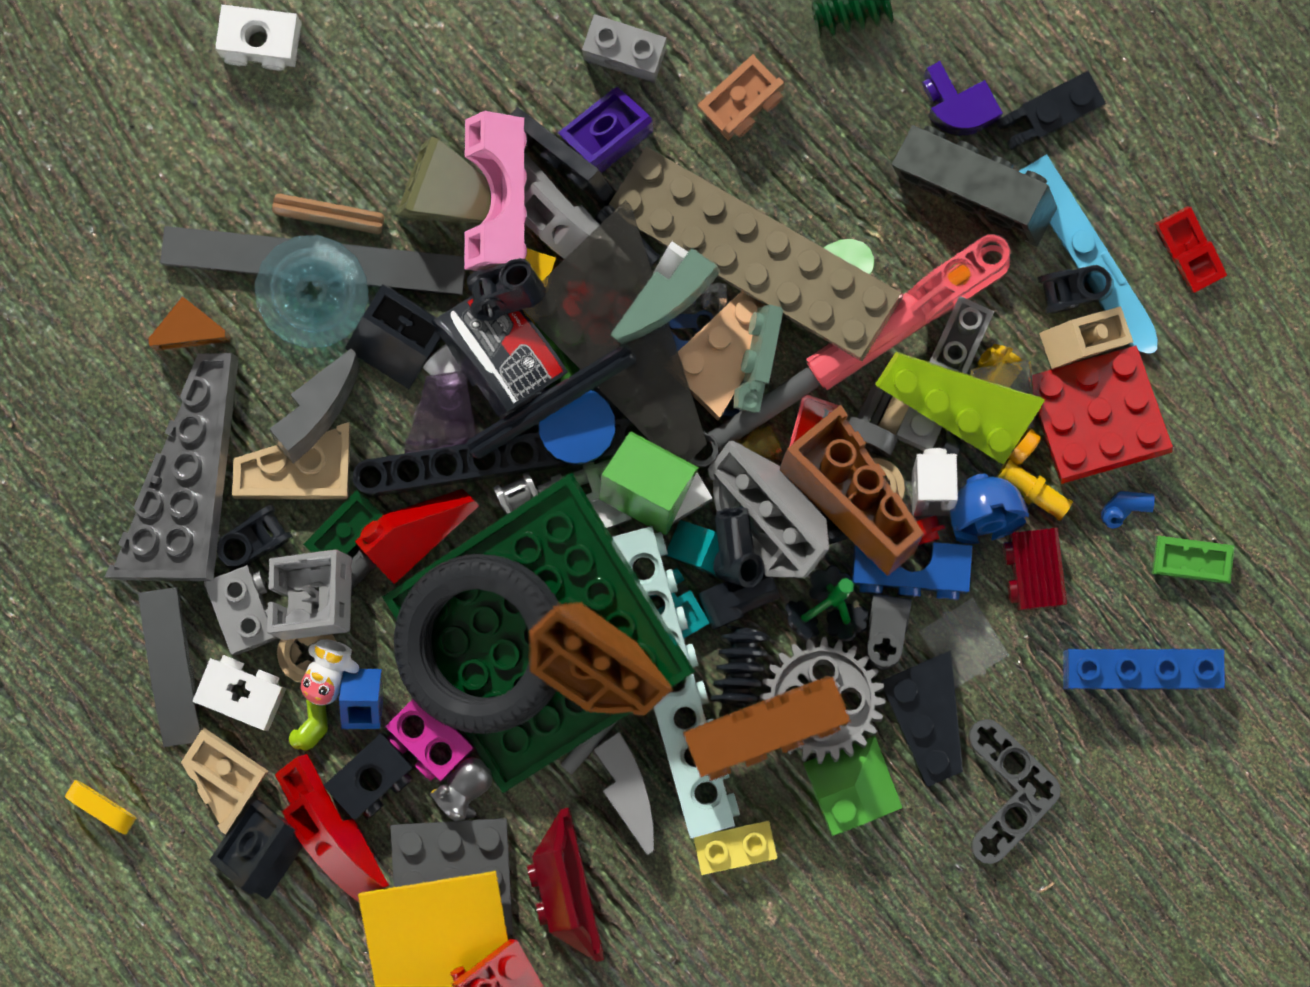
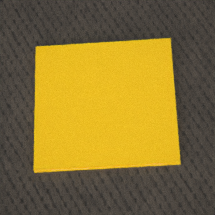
(431, 928)

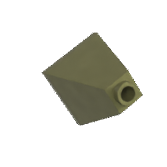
(444, 188)

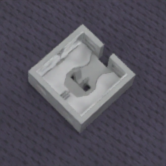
(297, 578)

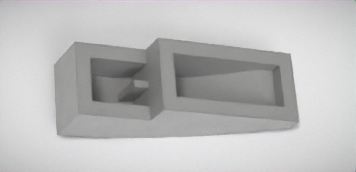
(629, 790)

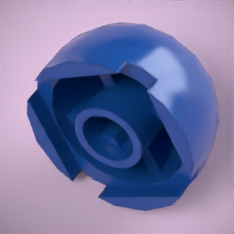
(987, 507)

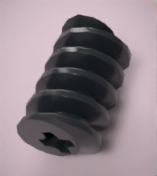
(740, 666)

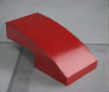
(1190, 249)

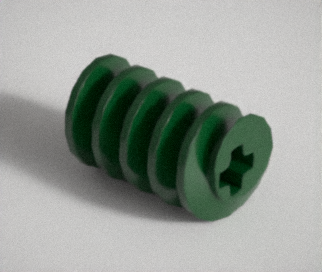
(833, 12)

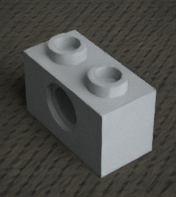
(624, 48)

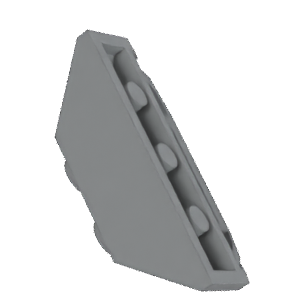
(783, 521)

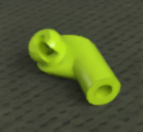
(312, 729)

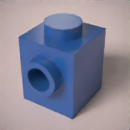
(361, 699)

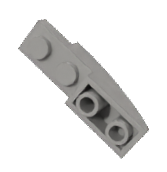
(552, 214)
(955, 352)

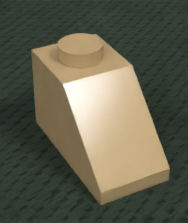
(1085, 337)

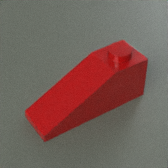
(407, 535)

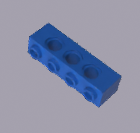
(1144, 669)

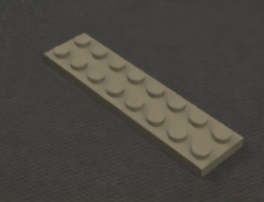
(758, 254)

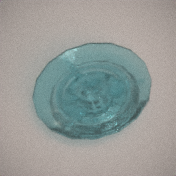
(298, 316)

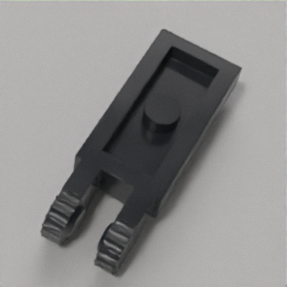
(1055, 109)

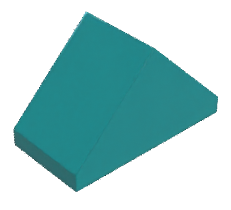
(694, 546)

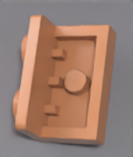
(741, 98)

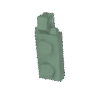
(758, 361)

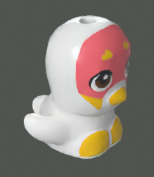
(324, 675)

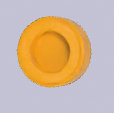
(1025, 447)

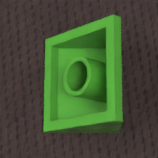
(646, 482)

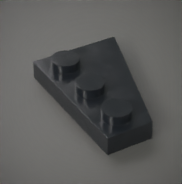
(561, 156)
(928, 716)

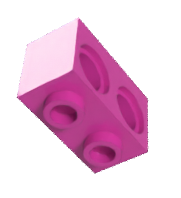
(422, 746)

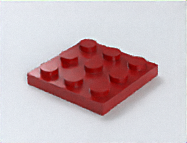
(1100, 415)

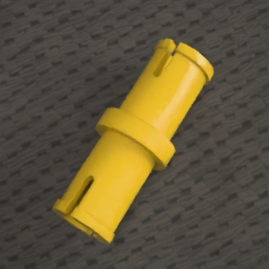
(1035, 490)

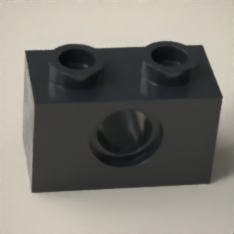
(348, 786)

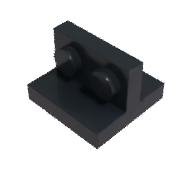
(257, 849)

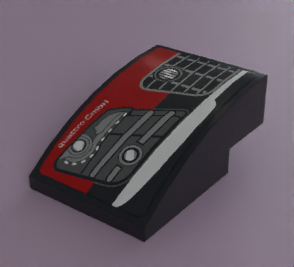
(500, 355)

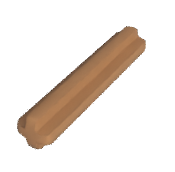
(328, 213)

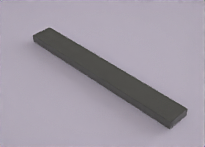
(246, 252)

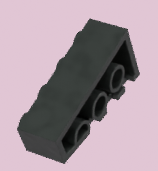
(976, 182)

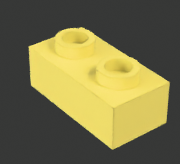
(735, 847)

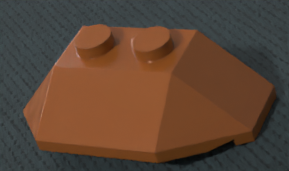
(594, 662)

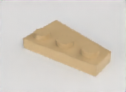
(316, 475)

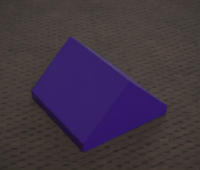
(608, 129)

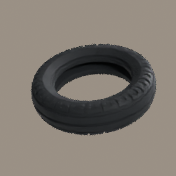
(415, 652)

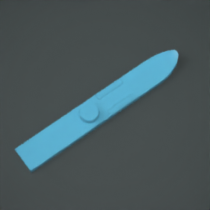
(1088, 249)

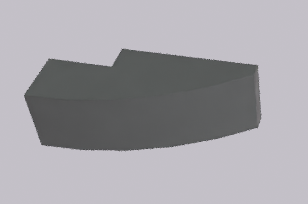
(316, 406)

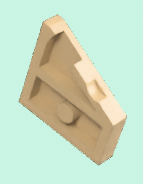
(223, 776)

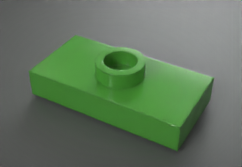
(1193, 559)

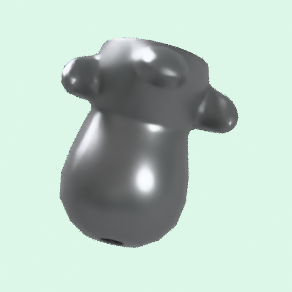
(463, 785)

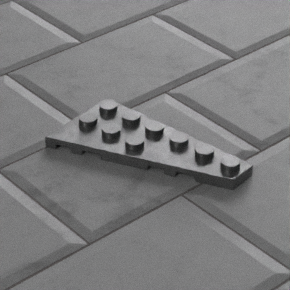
(183, 492)

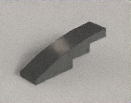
(170, 666)

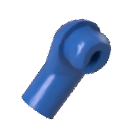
(1122, 504)

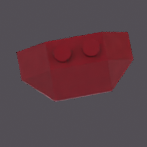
(564, 888)

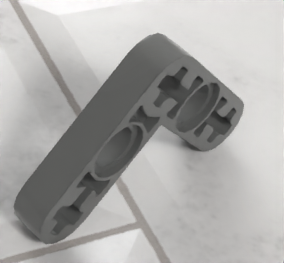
(1021, 798)

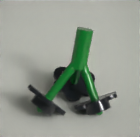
(831, 590)

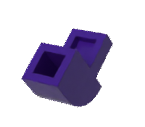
(961, 112)

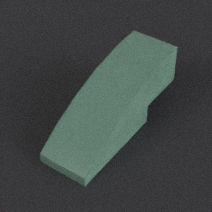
(666, 298)

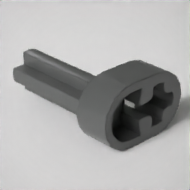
(876, 438)

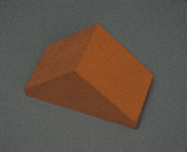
(185, 328)

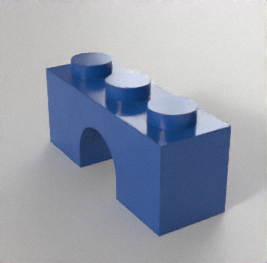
(946, 573)

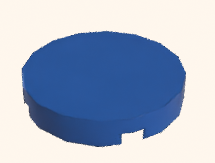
(579, 430)

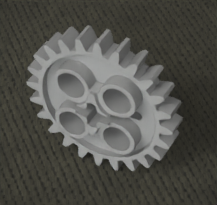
(849, 677)

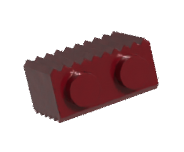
(1036, 569)

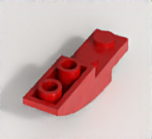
(329, 840)

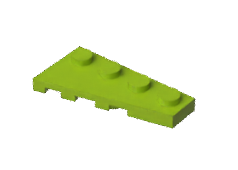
(969, 407)

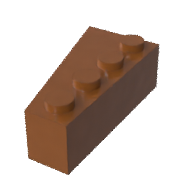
(852, 491)
(766, 727)

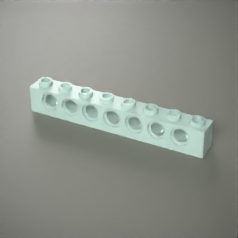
(699, 816)

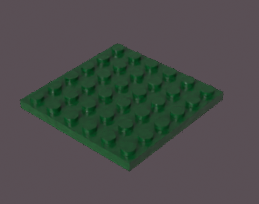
(486, 642)

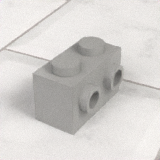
(241, 608)

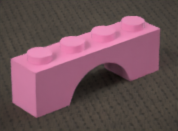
(497, 147)

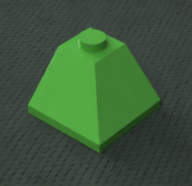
(853, 788)

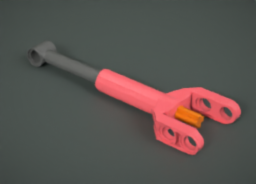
(922, 304)

